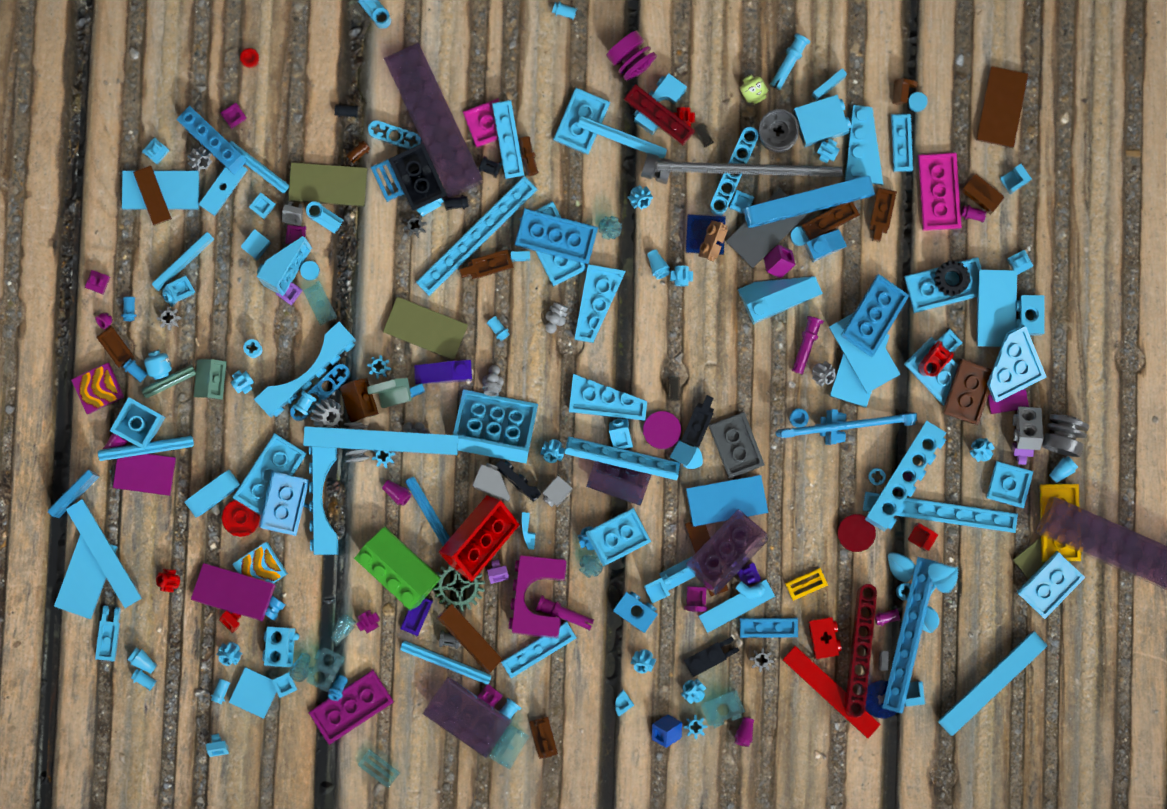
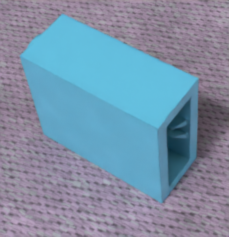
(822, 120)

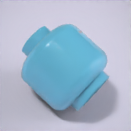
(157, 365)

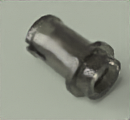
(703, 135)
(674, 389)

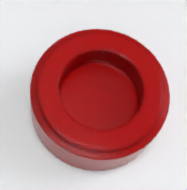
(249, 57)

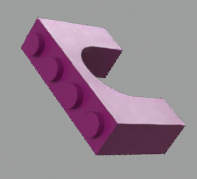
(530, 570)

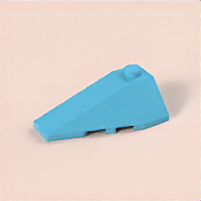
(774, 296)

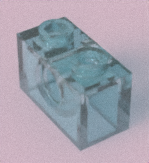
(734, 705)

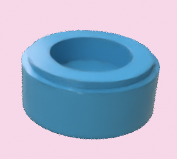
(798, 418)

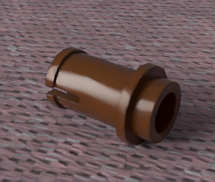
(358, 151)

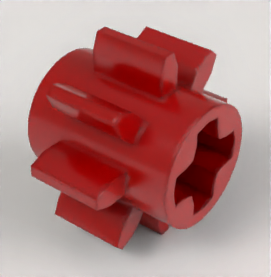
(685, 115)
(168, 580)

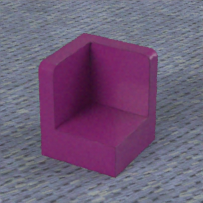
(779, 261)

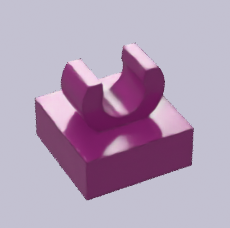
(97, 282)
(490, 695)

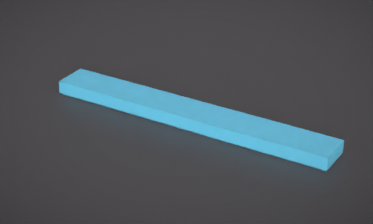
(476, 236)
(381, 440)
(949, 513)

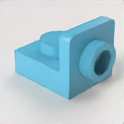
(177, 290)
(620, 434)

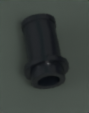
(346, 110)
(456, 203)

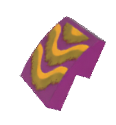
(97, 388)

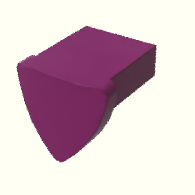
(696, 599)

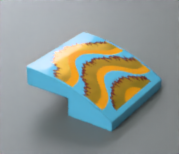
(261, 564)

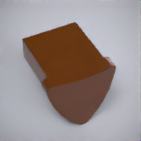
(901, 90)

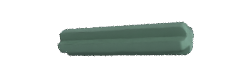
(168, 381)

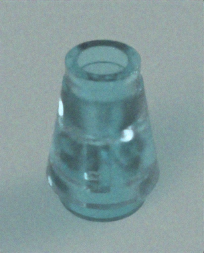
(342, 628)
(300, 668)

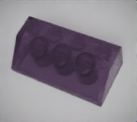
(727, 551)
(467, 717)

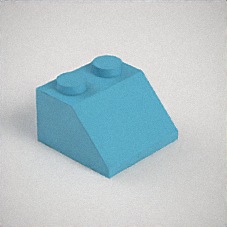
(137, 423)

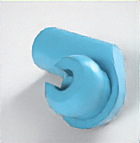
(750, 592)

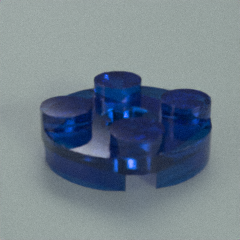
(872, 707)

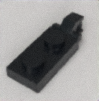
(698, 423)
(518, 481)

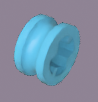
(882, 473)

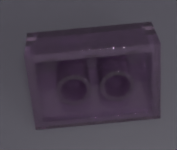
(619, 482)

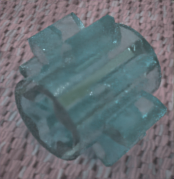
(610, 227)
(590, 565)

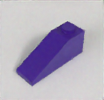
(443, 372)

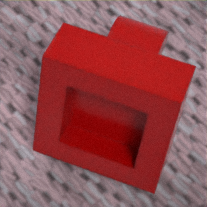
(230, 621)

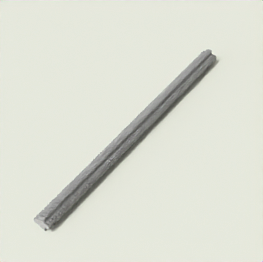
(750, 168)

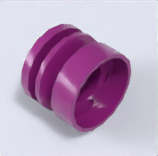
(628, 52)

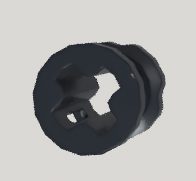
(490, 167)

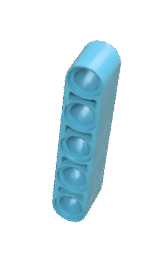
(729, 179)

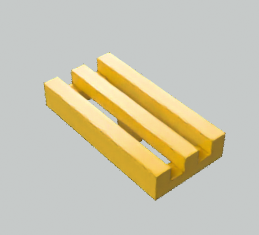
(791, 590)

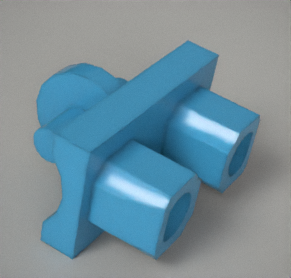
(833, 437)

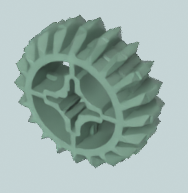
(461, 602)

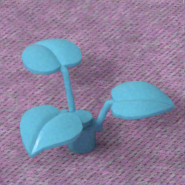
(942, 577)

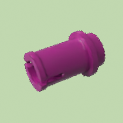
(973, 213)
(887, 617)

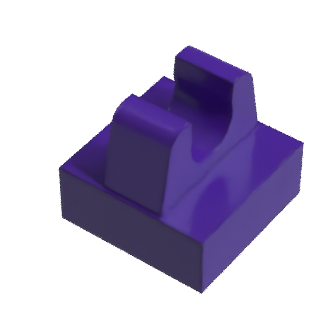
(749, 574)

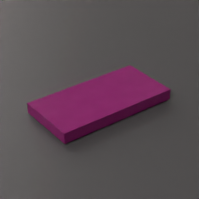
(233, 592)
(358, 704)

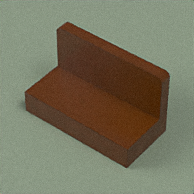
(982, 194)
(358, 401)

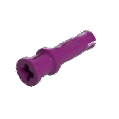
(809, 337)
(555, 609)

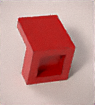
(922, 537)

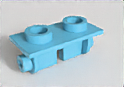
(677, 574)

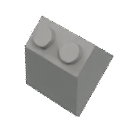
(491, 482)

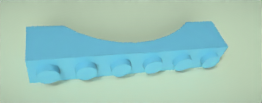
(275, 397)
(324, 537)

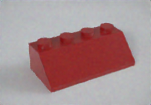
(479, 537)

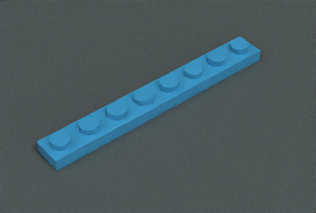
(909, 637)

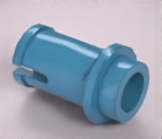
(128, 309)
(135, 370)
(335, 692)

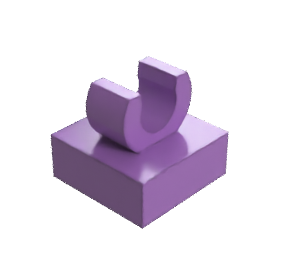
(1021, 454)
(498, 573)

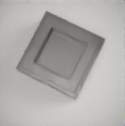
(883, 660)

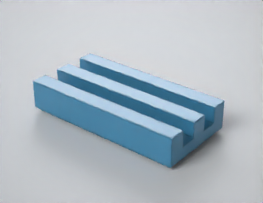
(394, 195)

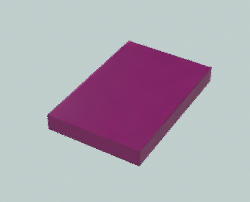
(145, 474)

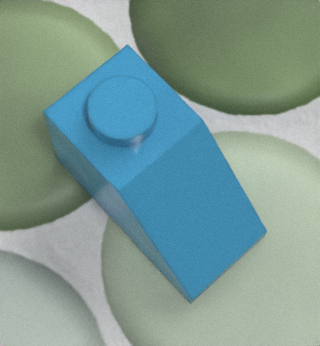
(825, 245)

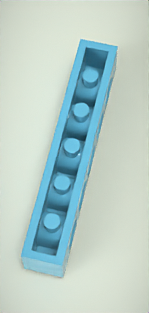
(927, 433)

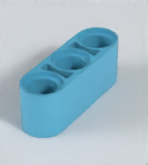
(212, 493)

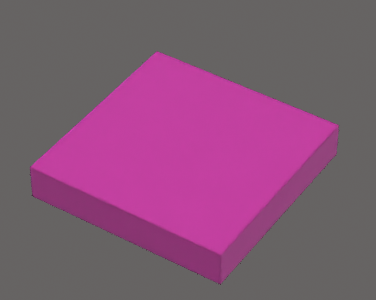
(482, 123)

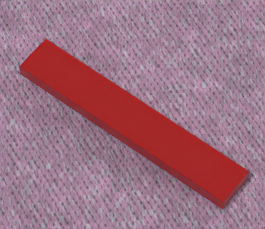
(829, 690)

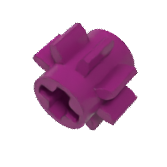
(368, 621)

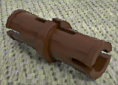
(528, 156)

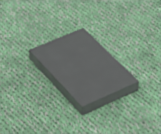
(736, 445)

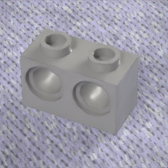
(1028, 428)
(556, 492)

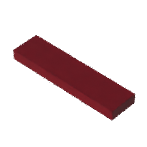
(659, 115)

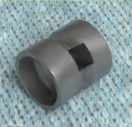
(650, 172)

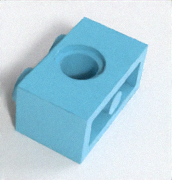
(1035, 304)

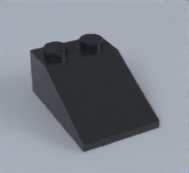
(417, 177)

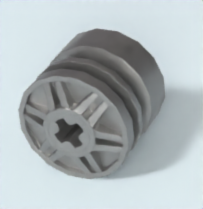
(772, 121)
(1065, 435)

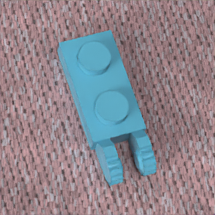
(108, 635)

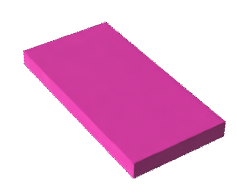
(939, 191)

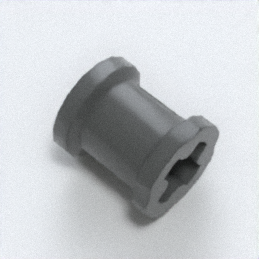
(448, 639)

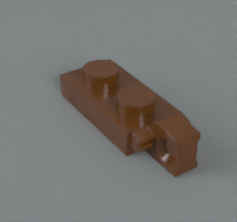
(882, 212)
(487, 265)

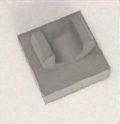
(292, 214)

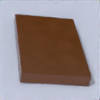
(968, 392)

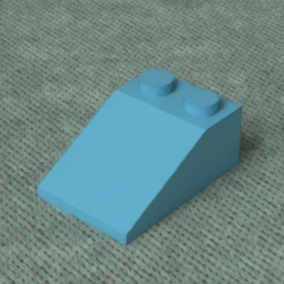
(284, 266)

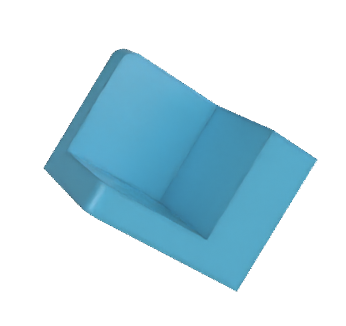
(1015, 179)
(256, 244)
(656, 590)
(915, 694)

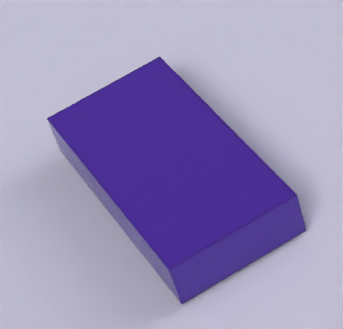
(415, 618)

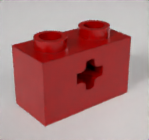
(832, 646)

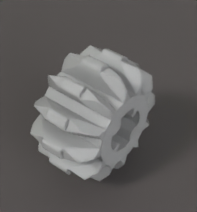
(327, 414)

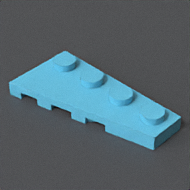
(863, 147)
(597, 296)
(601, 400)

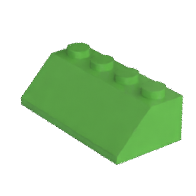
(397, 568)

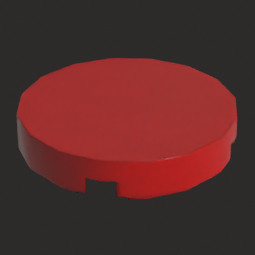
(239, 519)

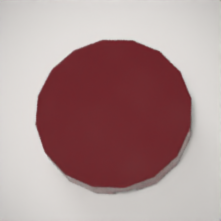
(856, 533)

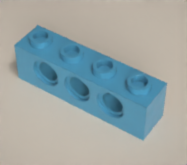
(211, 140)

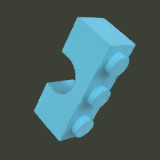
(668, 89)

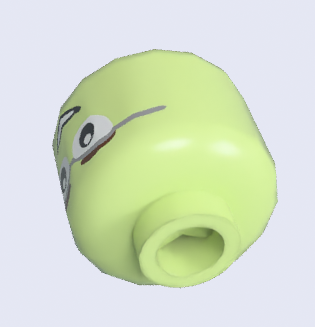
(754, 89)

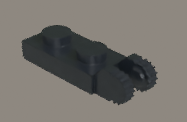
(709, 657)

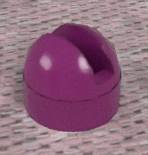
(103, 320)

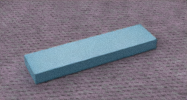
(508, 139)
(182, 261)
(733, 608)
(537, 651)

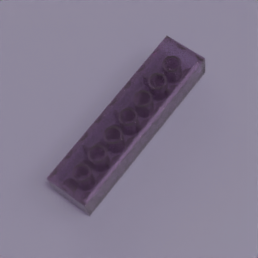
(433, 120)
(1104, 541)

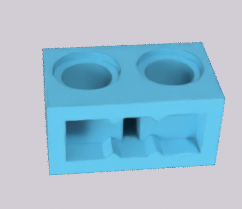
(284, 646)

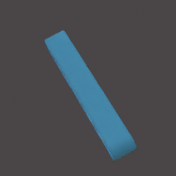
(809, 201)

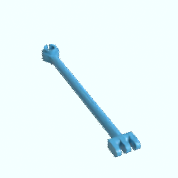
(908, 419)

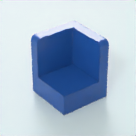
(666, 731)

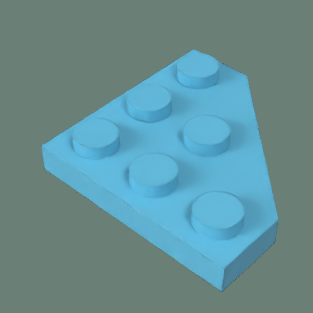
(1015, 365)

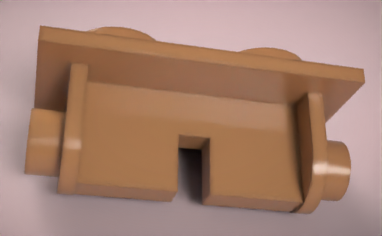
(715, 232)

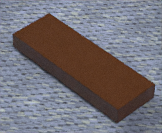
(152, 195)
(830, 220)

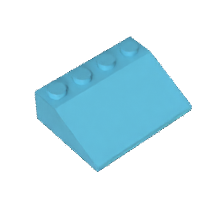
(495, 426)

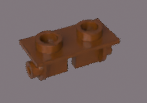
(543, 737)

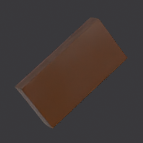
(115, 347)

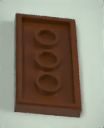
(1002, 107)

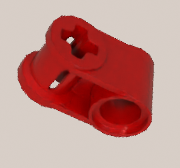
(938, 357)

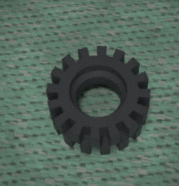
(963, 278)

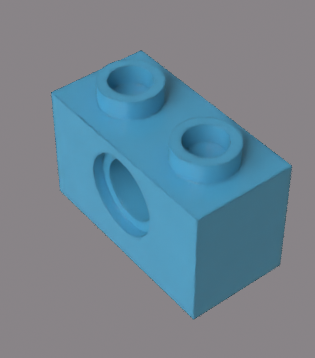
(641, 622)

